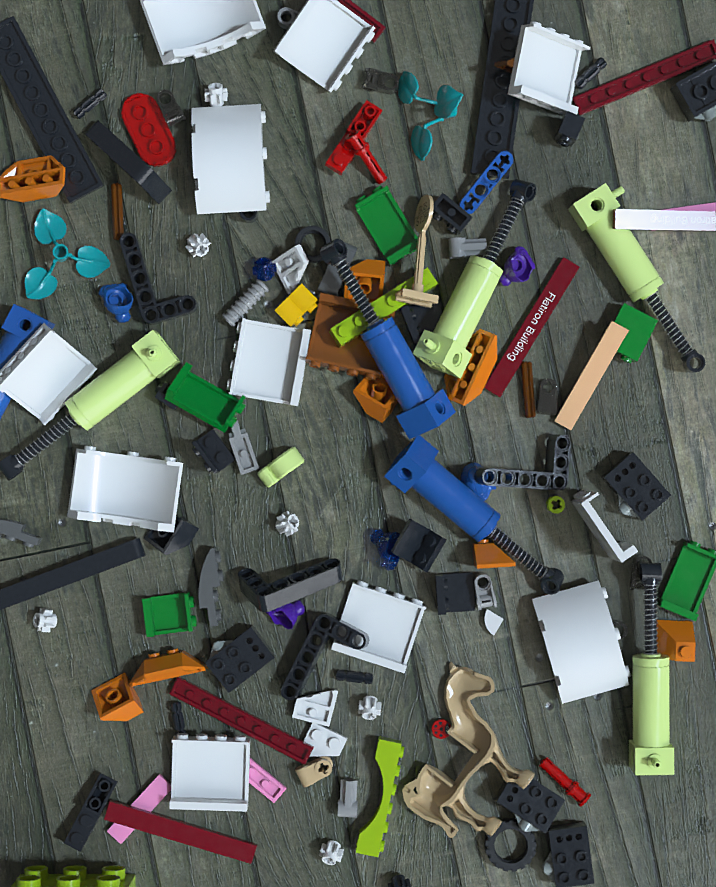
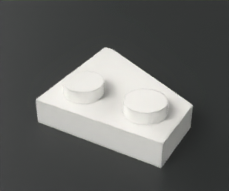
(291, 267)
(316, 707)

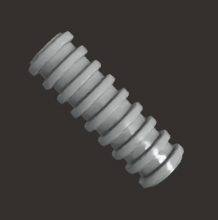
(245, 302)

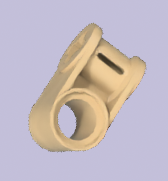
(312, 772)

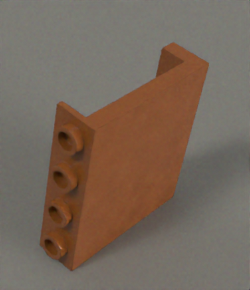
(323, 350)

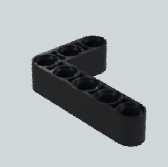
(128, 161)
(146, 286)
(530, 477)
(289, 588)
(316, 650)

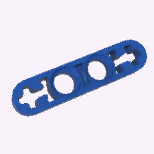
(483, 180)

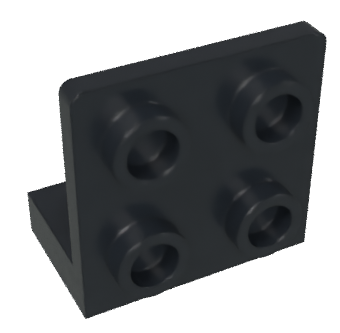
(419, 319)
(213, 452)
(418, 545)
(455, 592)

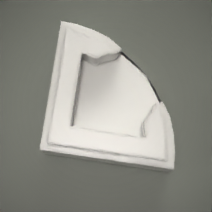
(492, 621)

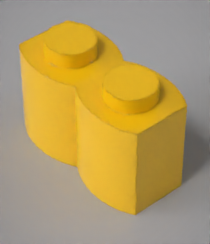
(297, 305)

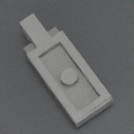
(243, 449)

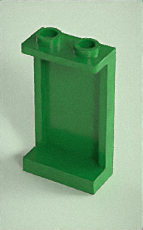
(387, 225)
(204, 399)
(688, 580)

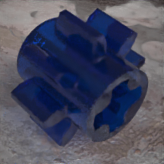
(264, 269)

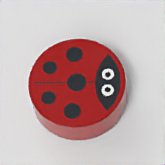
(440, 728)

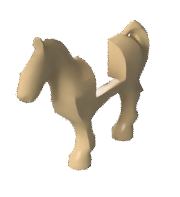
(438, 789)

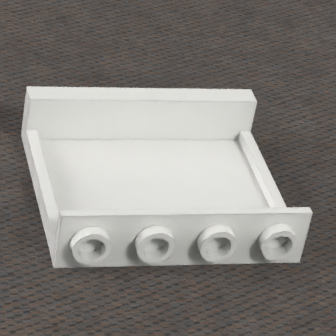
(324, 41)
(546, 68)
(269, 362)
(45, 374)
(617, 551)
(387, 621)
(210, 772)

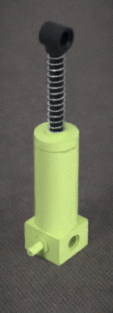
(629, 262)
(447, 344)
(147, 360)
(651, 747)

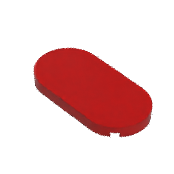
(148, 130)

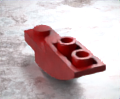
(344, 151)

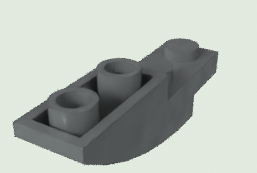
(16, 530)
(211, 578)

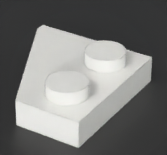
(325, 741)

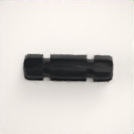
(590, 73)
(89, 103)
(352, 676)
(177, 716)

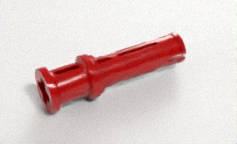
(361, 149)
(571, 787)

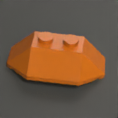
(32, 179)
(484, 356)
(166, 666)

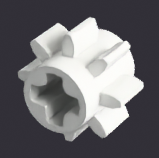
(216, 94)
(198, 245)
(287, 523)
(45, 620)
(369, 707)
(331, 852)

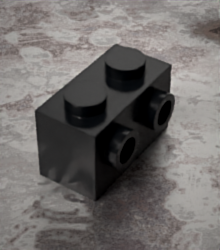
(451, 214)

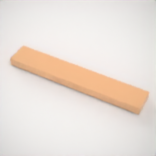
(591, 375)

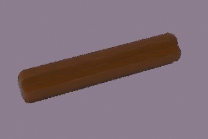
(117, 211)
(528, 389)

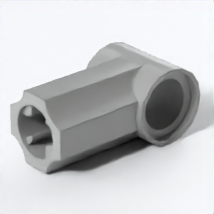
(464, 247)
(347, 803)

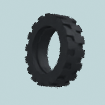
(517, 863)

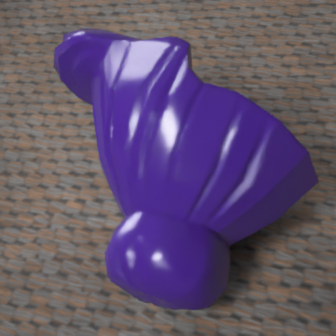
(517, 267)
(287, 614)

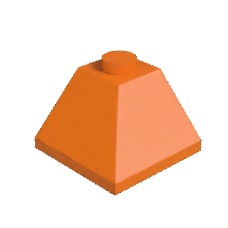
(370, 277)
(376, 398)
(490, 556)
(676, 640)
(117, 700)

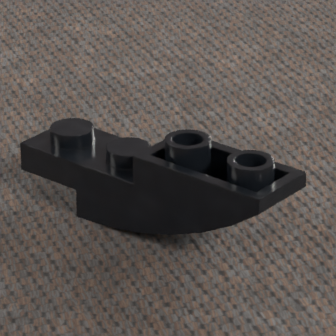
(90, 812)

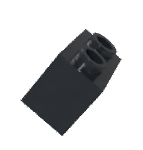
(569, 129)

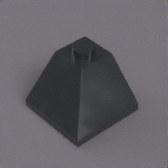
(172, 541)

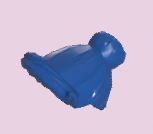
(117, 300)
(467, 478)

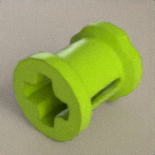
(556, 510)

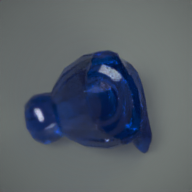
(384, 544)

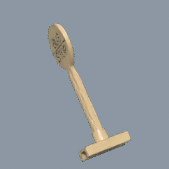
(416, 295)

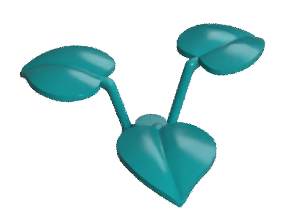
(445, 107)
(89, 263)

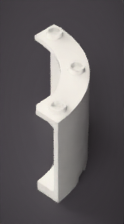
(200, 26)
(229, 159)
(125, 489)
(581, 641)

